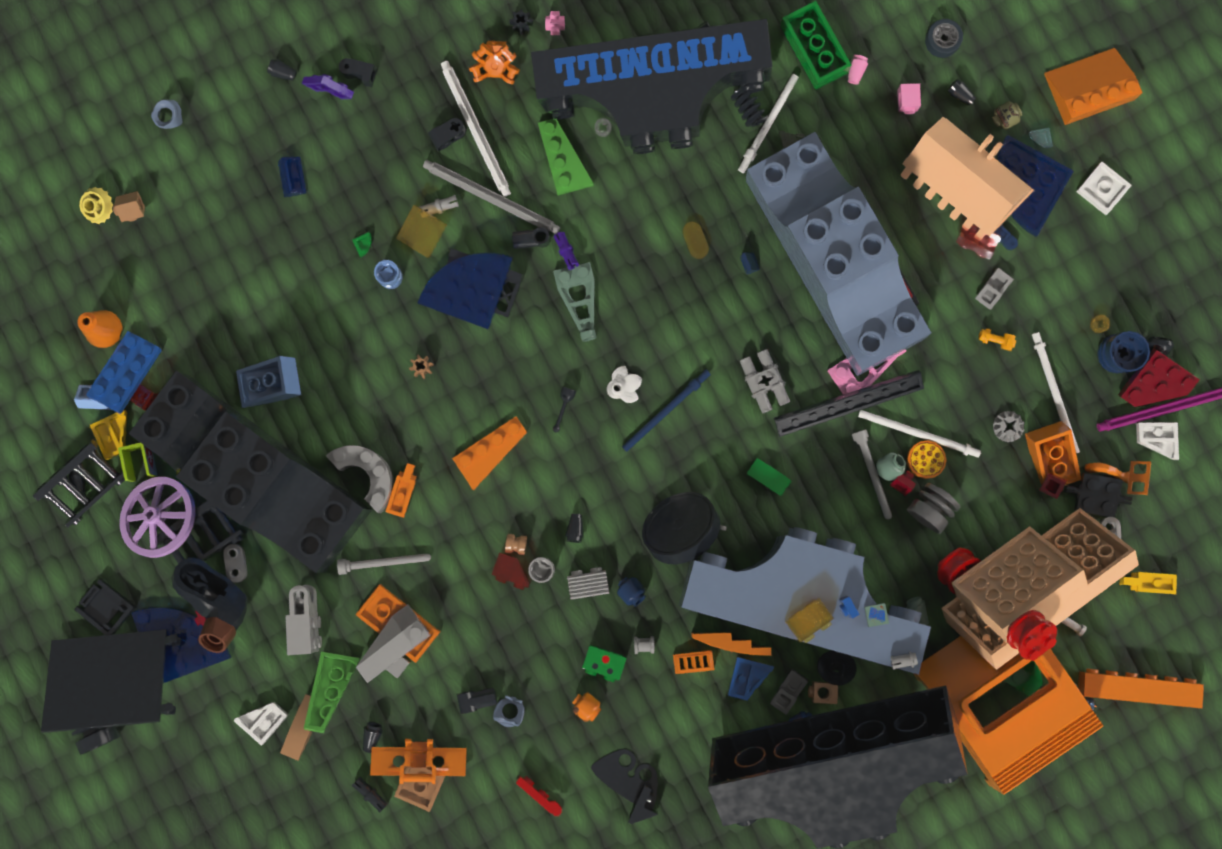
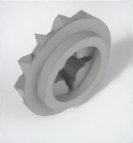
(1009, 435)

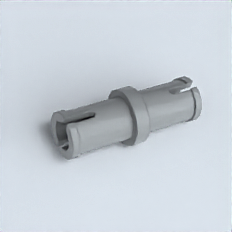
(440, 205)

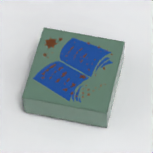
(876, 615)

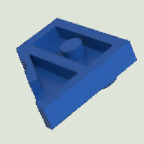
(747, 677)

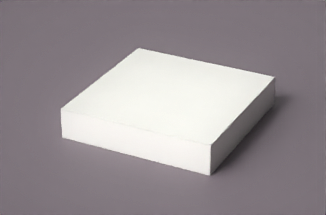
(1103, 188)

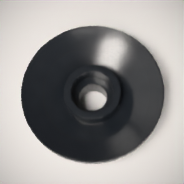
(838, 661)

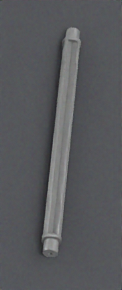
(491, 196)

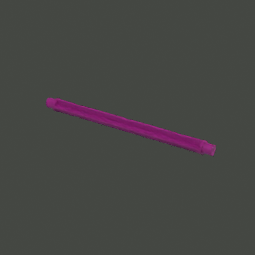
(1160, 410)

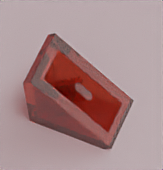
(143, 397)

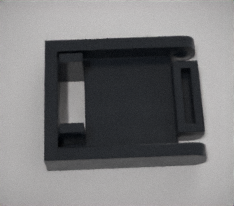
(103, 605)

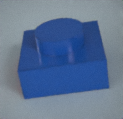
(848, 608)

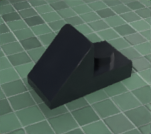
(640, 810)

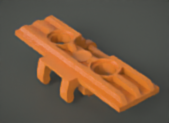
(418, 756)

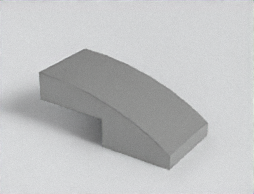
(994, 288)

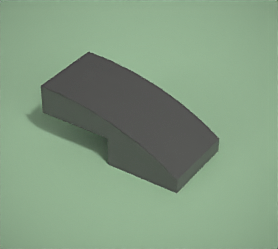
(789, 691)

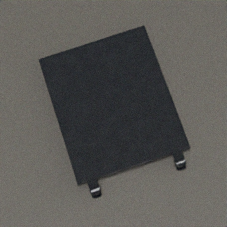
(106, 681)

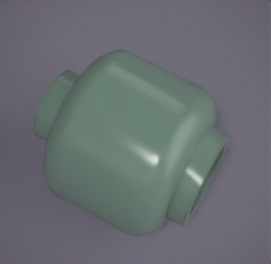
(890, 466)

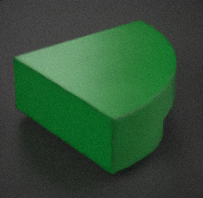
(363, 243)

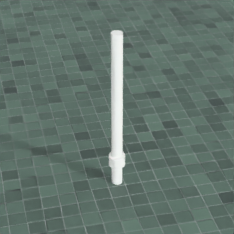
(750, 154)

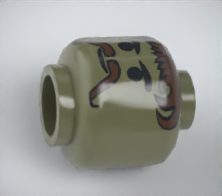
(1007, 115)

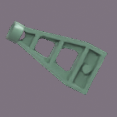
(570, 278)

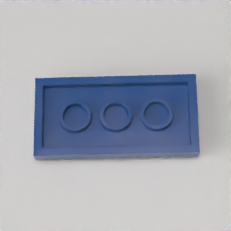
(124, 372)

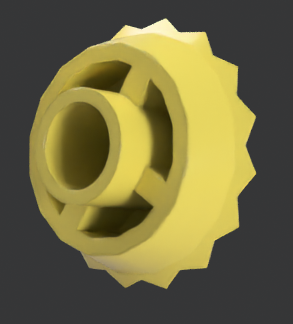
(96, 205)

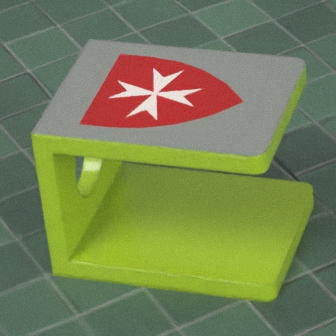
(127, 465)

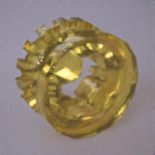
(1106, 322)

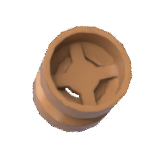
(516, 544)

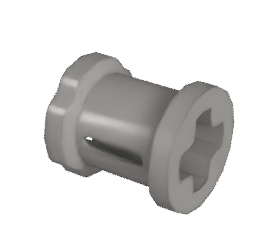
(644, 644)

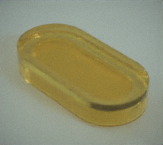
(695, 240)

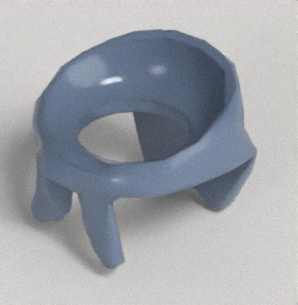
(176, 119)
(498, 715)

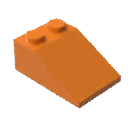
(1054, 452)

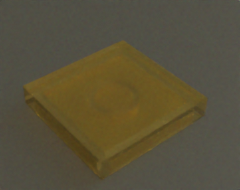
(421, 231)

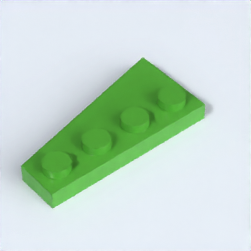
(563, 161)
(329, 685)

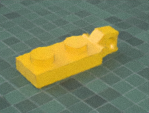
(1151, 582)

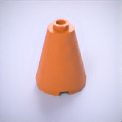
(100, 327)

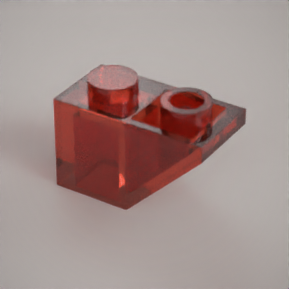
(510, 569)

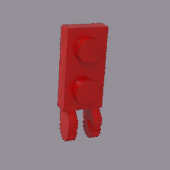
(539, 796)

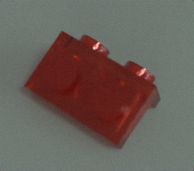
(983, 248)

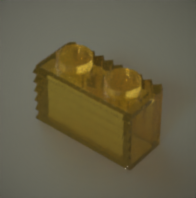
(809, 620)

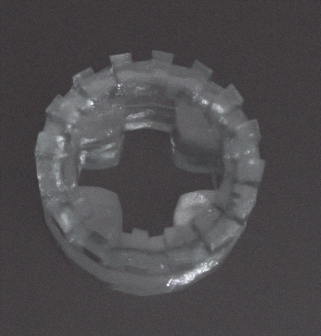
(603, 121)

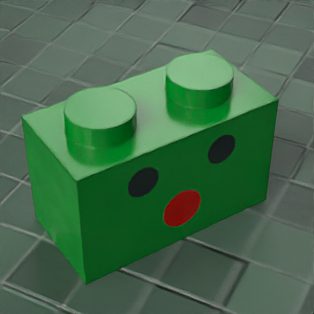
(604, 663)

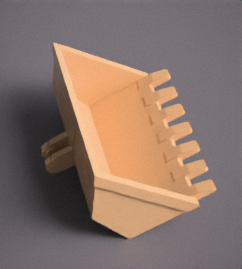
(966, 177)

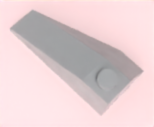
(397, 638)

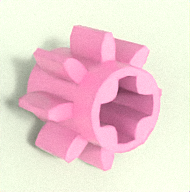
(555, 23)

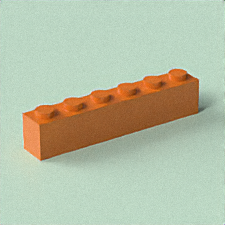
(1141, 689)

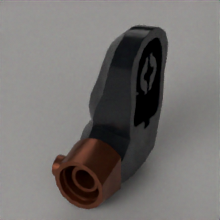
(213, 598)

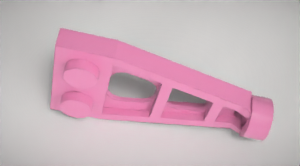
(847, 382)

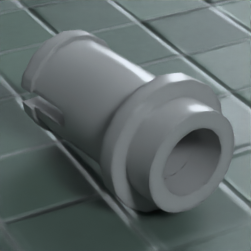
(904, 660)

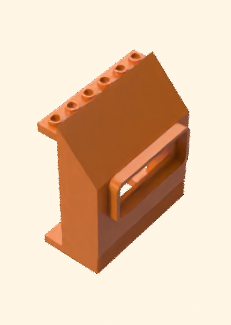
(1028, 733)

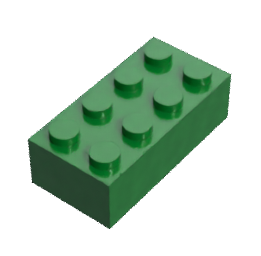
(815, 45)

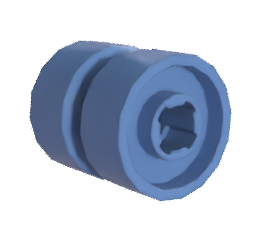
(388, 274)

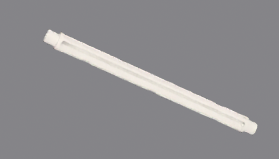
(475, 128)

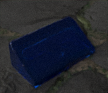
(291, 176)

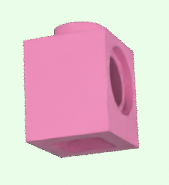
(909, 98)

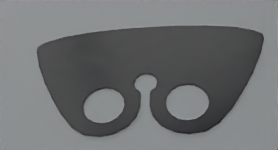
(616, 776)

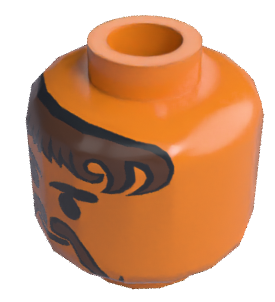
(586, 707)

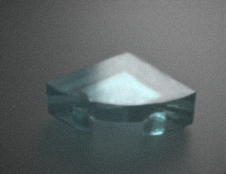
(1042, 137)

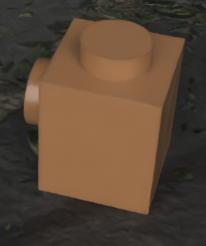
(129, 207)

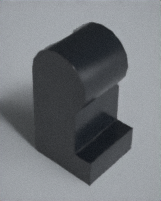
(357, 69)

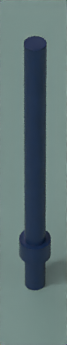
(692, 386)

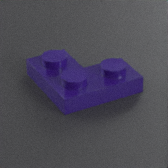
(326, 83)

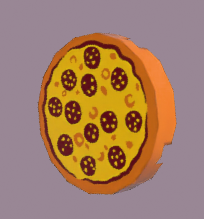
(926, 459)

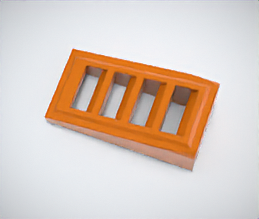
(710, 662)

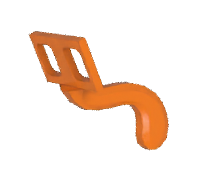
(1127, 477)

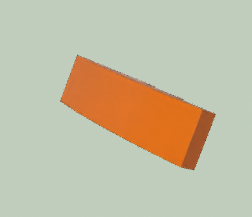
(724, 641)

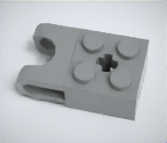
(303, 622)

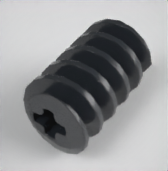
(748, 108)

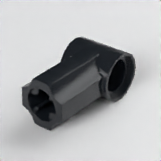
(528, 238)
(471, 700)

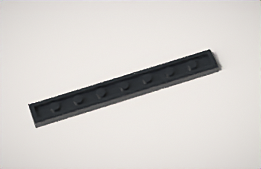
(849, 403)

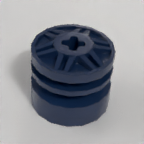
(1131, 345)

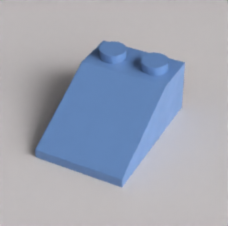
(268, 381)

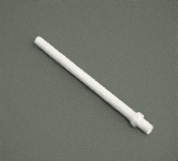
(1039, 345)
(966, 449)

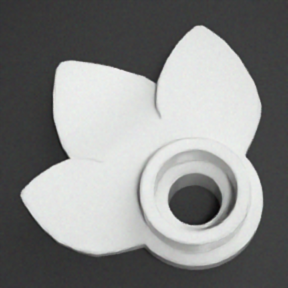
(626, 384)

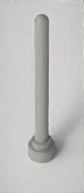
(861, 439)
(345, 566)

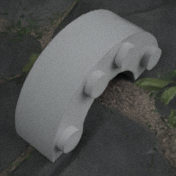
(375, 466)

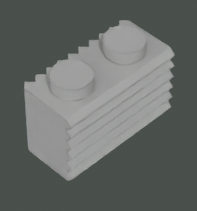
(588, 584)

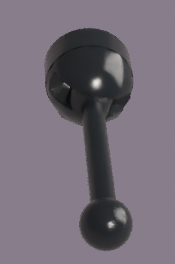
(566, 395)

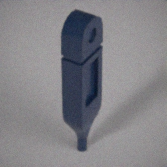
(1007, 239)

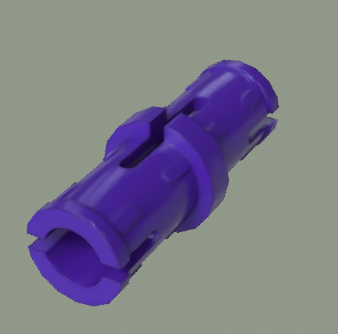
(566, 250)

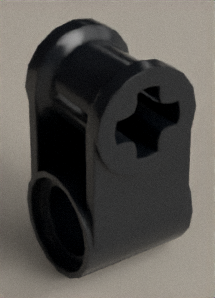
(445, 135)

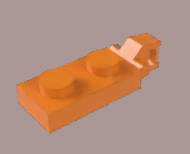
(402, 492)

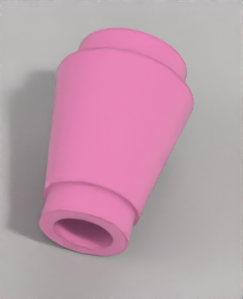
(858, 67)

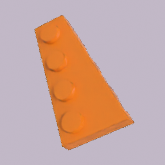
(485, 454)

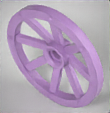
(155, 516)

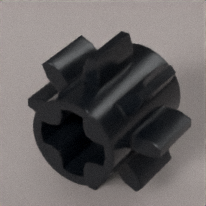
(521, 16)

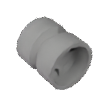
(541, 570)

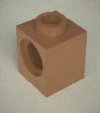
(830, 698)

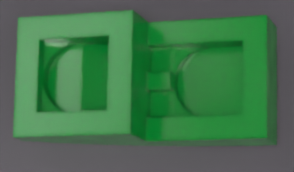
(769, 477)

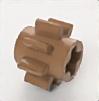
(420, 361)

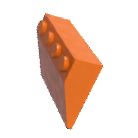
(1092, 85)

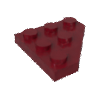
(1158, 381)

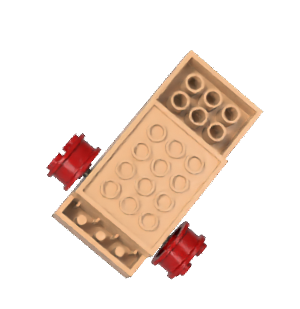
(1031, 586)

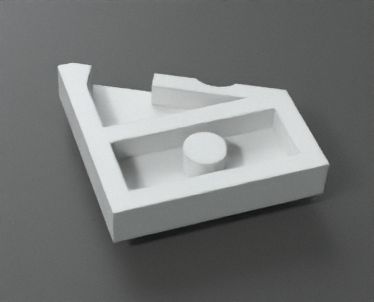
(1159, 438)
(262, 722)

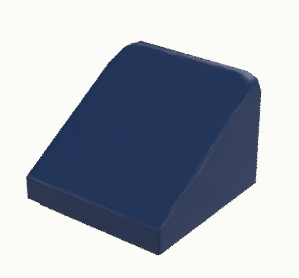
(749, 262)

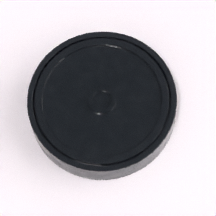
(681, 528)

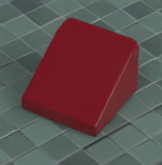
(1053, 485)

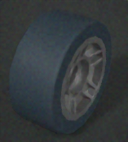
(949, 30)

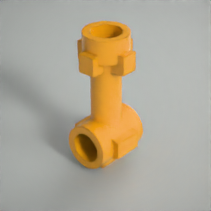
(1007, 341)

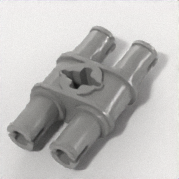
(758, 390)

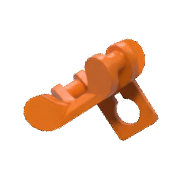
(494, 63)

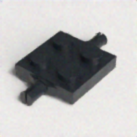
(1098, 494)

